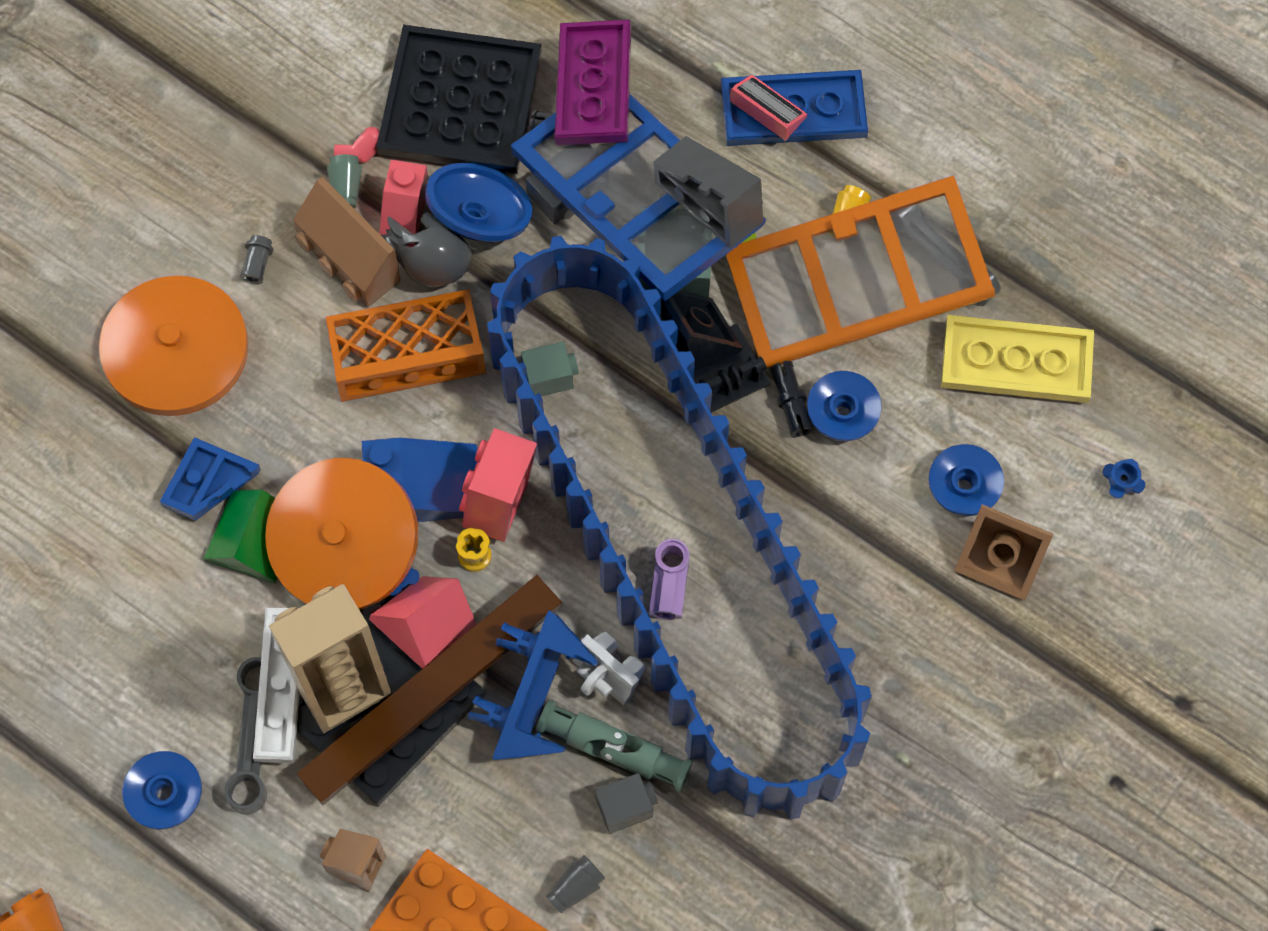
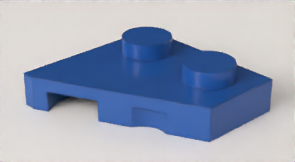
(206, 479)

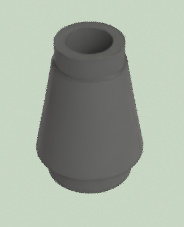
(575, 884)

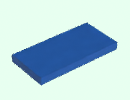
(829, 98)

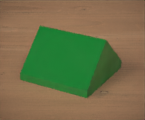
(241, 534)

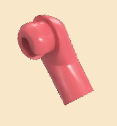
(363, 147)

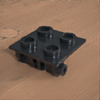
(734, 376)

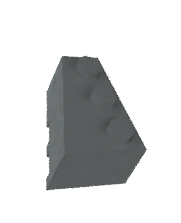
(711, 189)

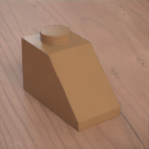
(353, 858)

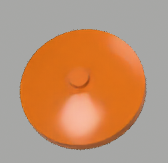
(173, 345)
(339, 527)

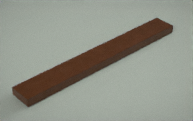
(426, 692)

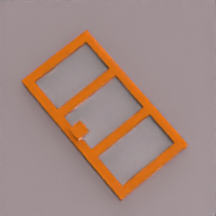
(859, 272)

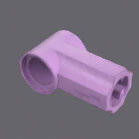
(669, 582)

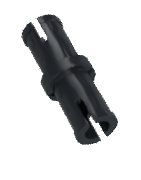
(791, 399)

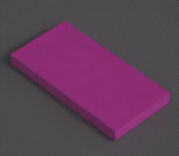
(593, 82)

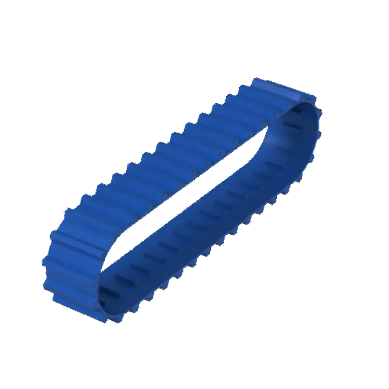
(598, 270)

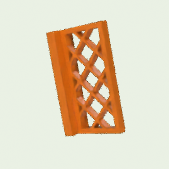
(409, 367)

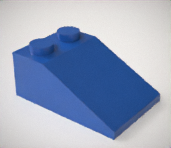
(427, 470)

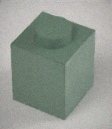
(550, 368)

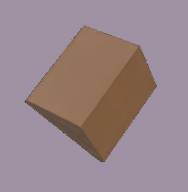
(1003, 552)

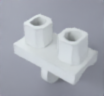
(609, 675)

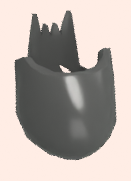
(439, 256)

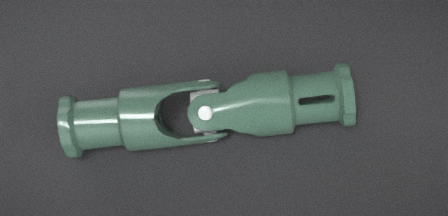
(589, 736)

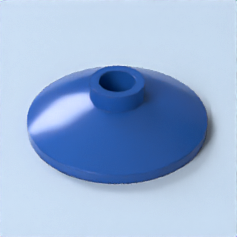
(848, 391)
(968, 464)
(149, 777)

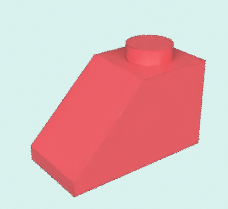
(404, 196)

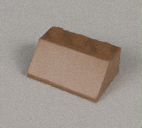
(346, 244)

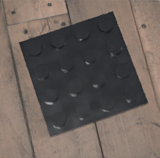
(458, 98)
(397, 764)

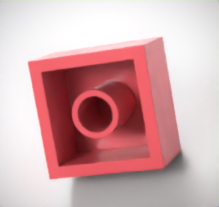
(497, 483)

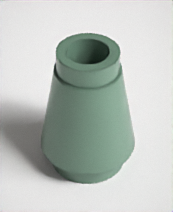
(345, 176)

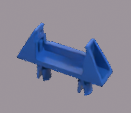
(543, 656)

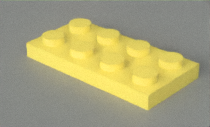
(1017, 359)

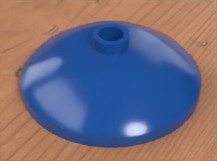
(478, 202)

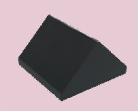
(700, 328)

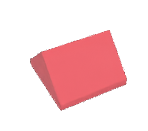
(426, 618)

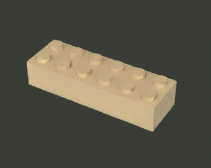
(331, 656)

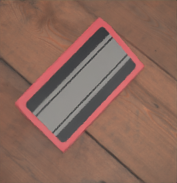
(767, 106)

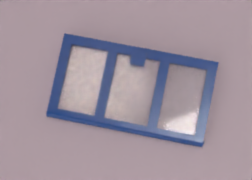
(620, 202)

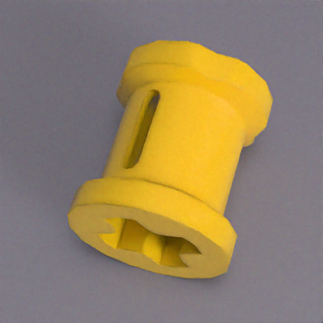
(478, 540)

